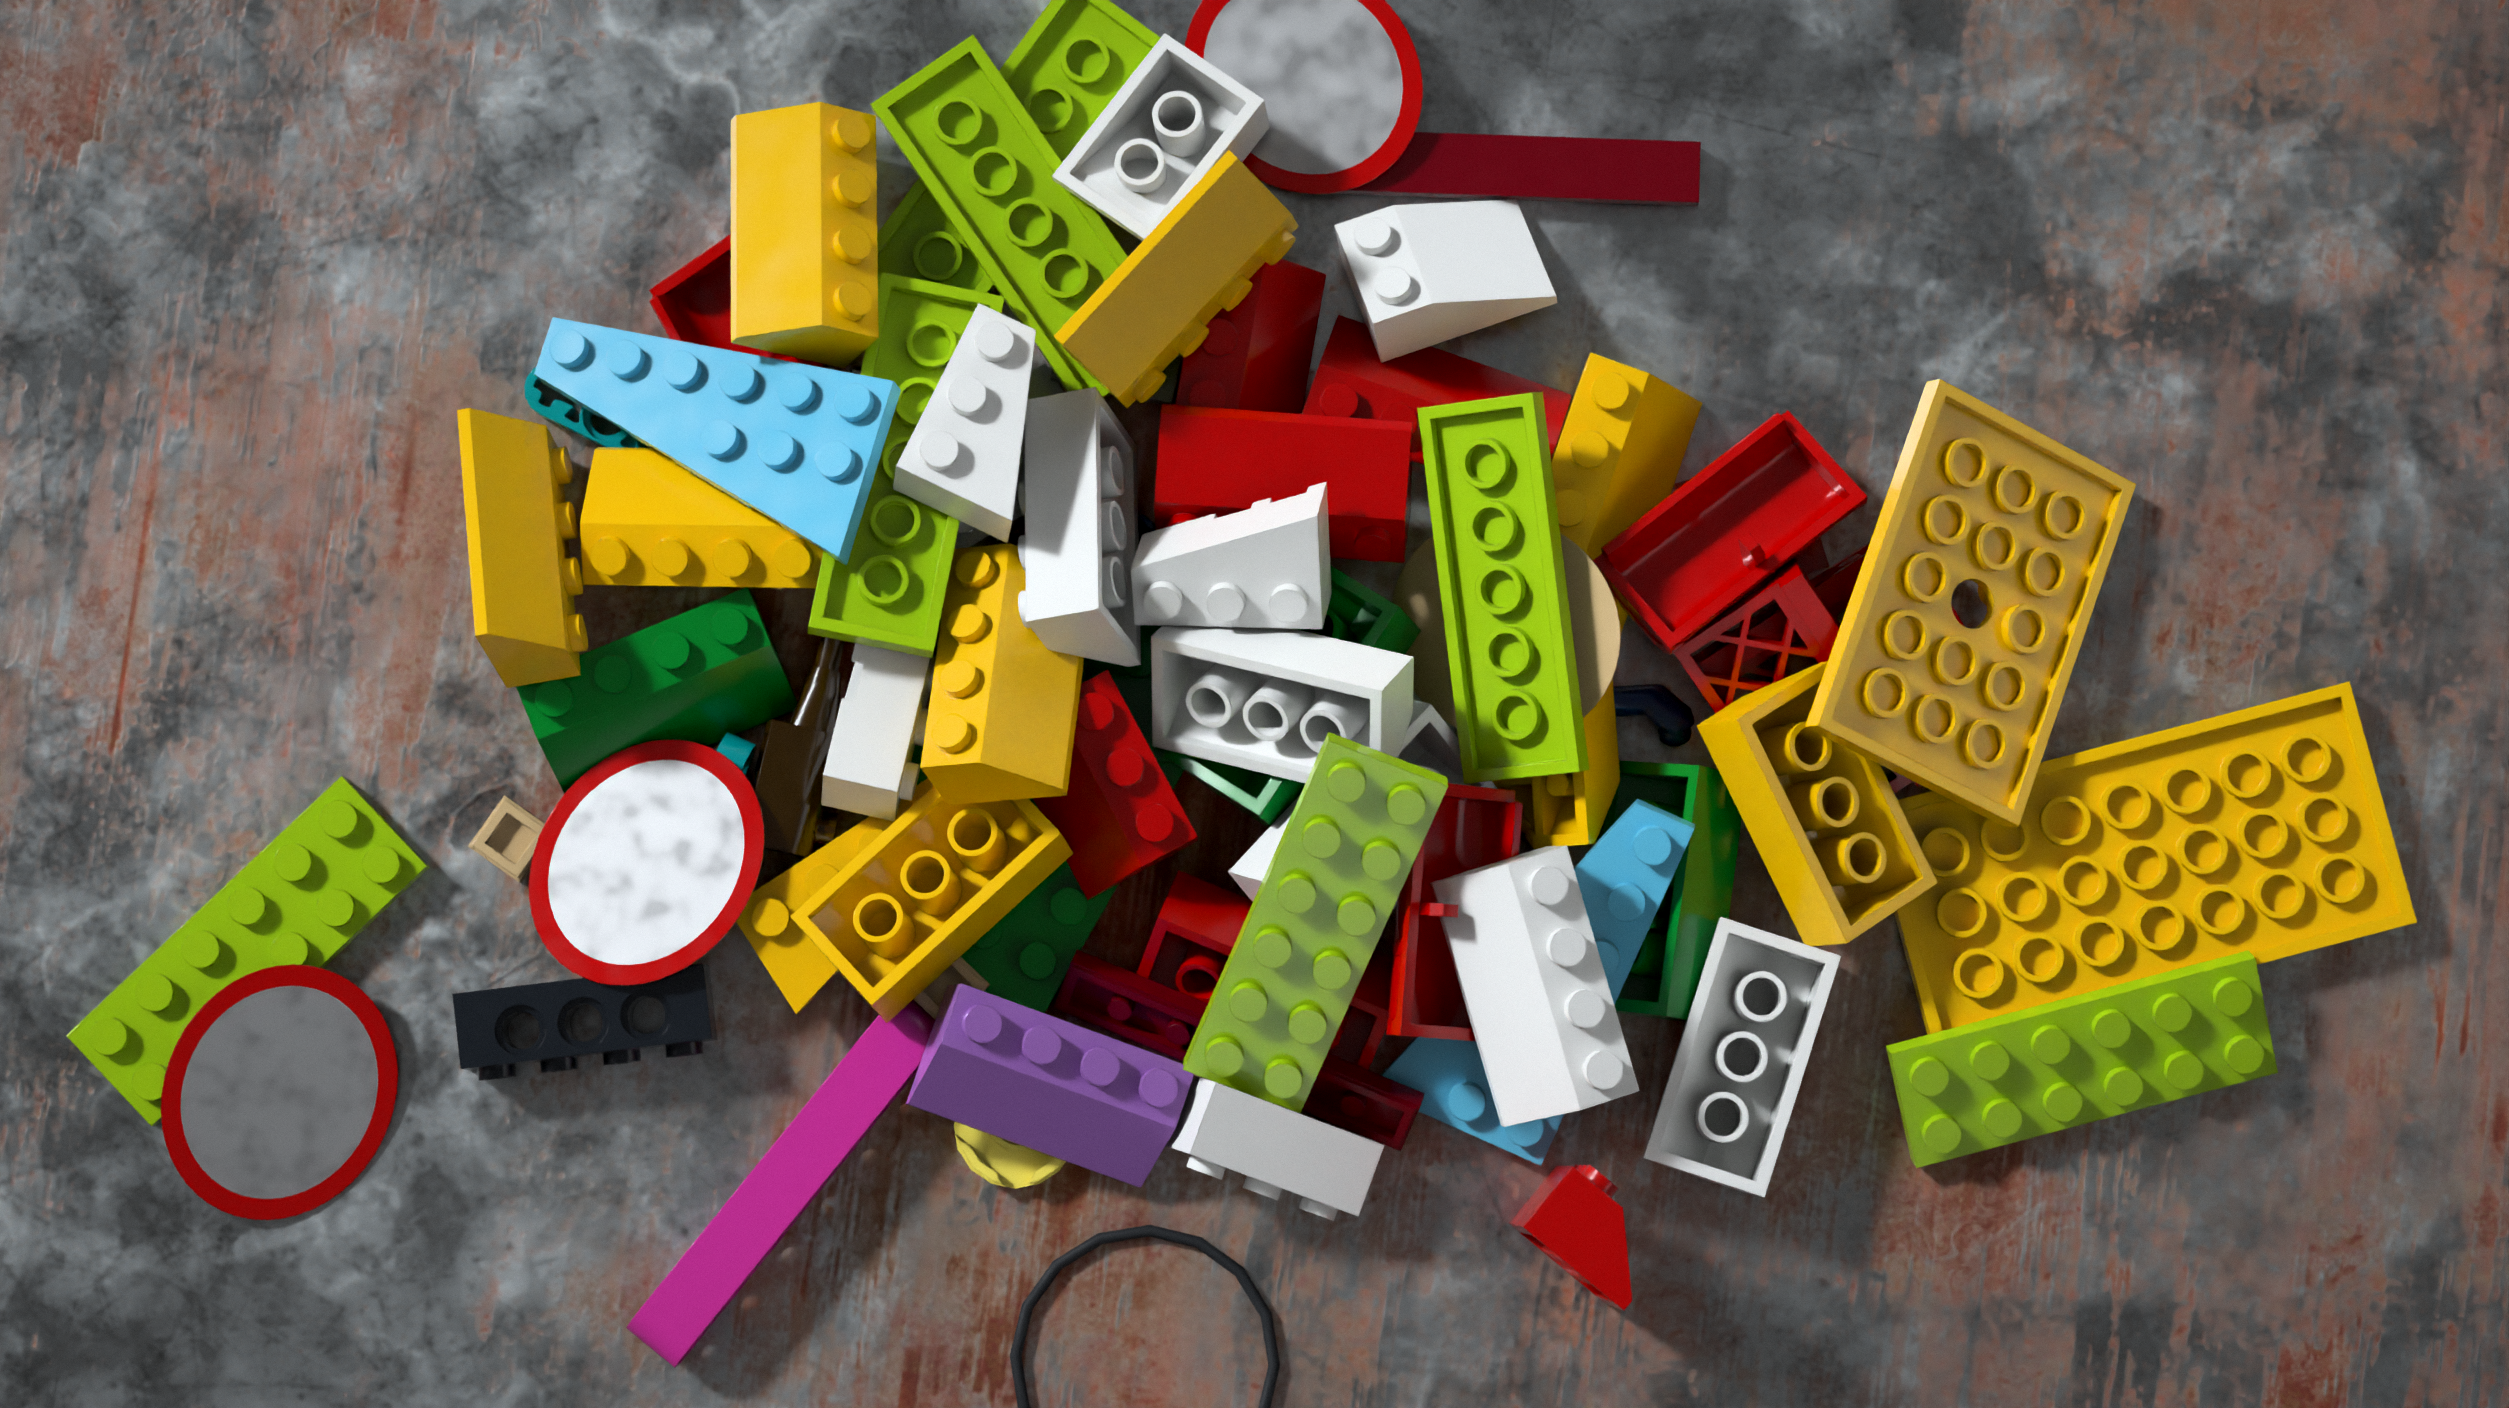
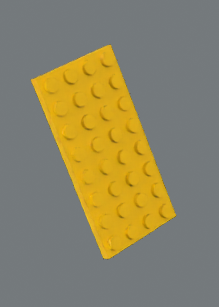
(2156, 860)

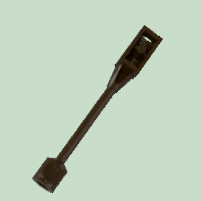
(795, 756)

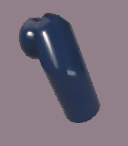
(1660, 707)

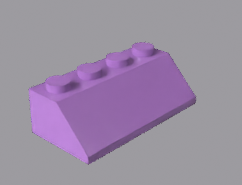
(1049, 1085)

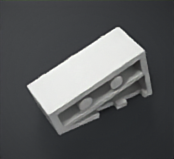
(973, 427)
(1239, 568)
(878, 731)
(1275, 1149)

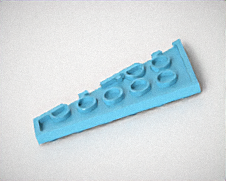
(754, 426)
(1621, 890)

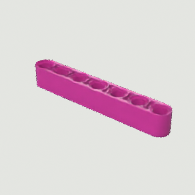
(783, 1184)

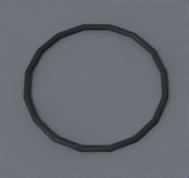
(1136, 1233)

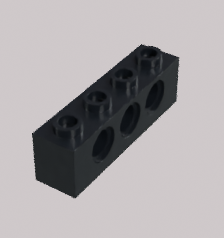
(485, 1019)

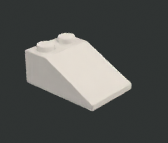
(1161, 137)
(1441, 271)

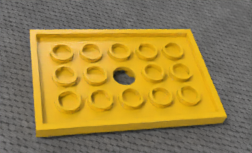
(2036, 535)

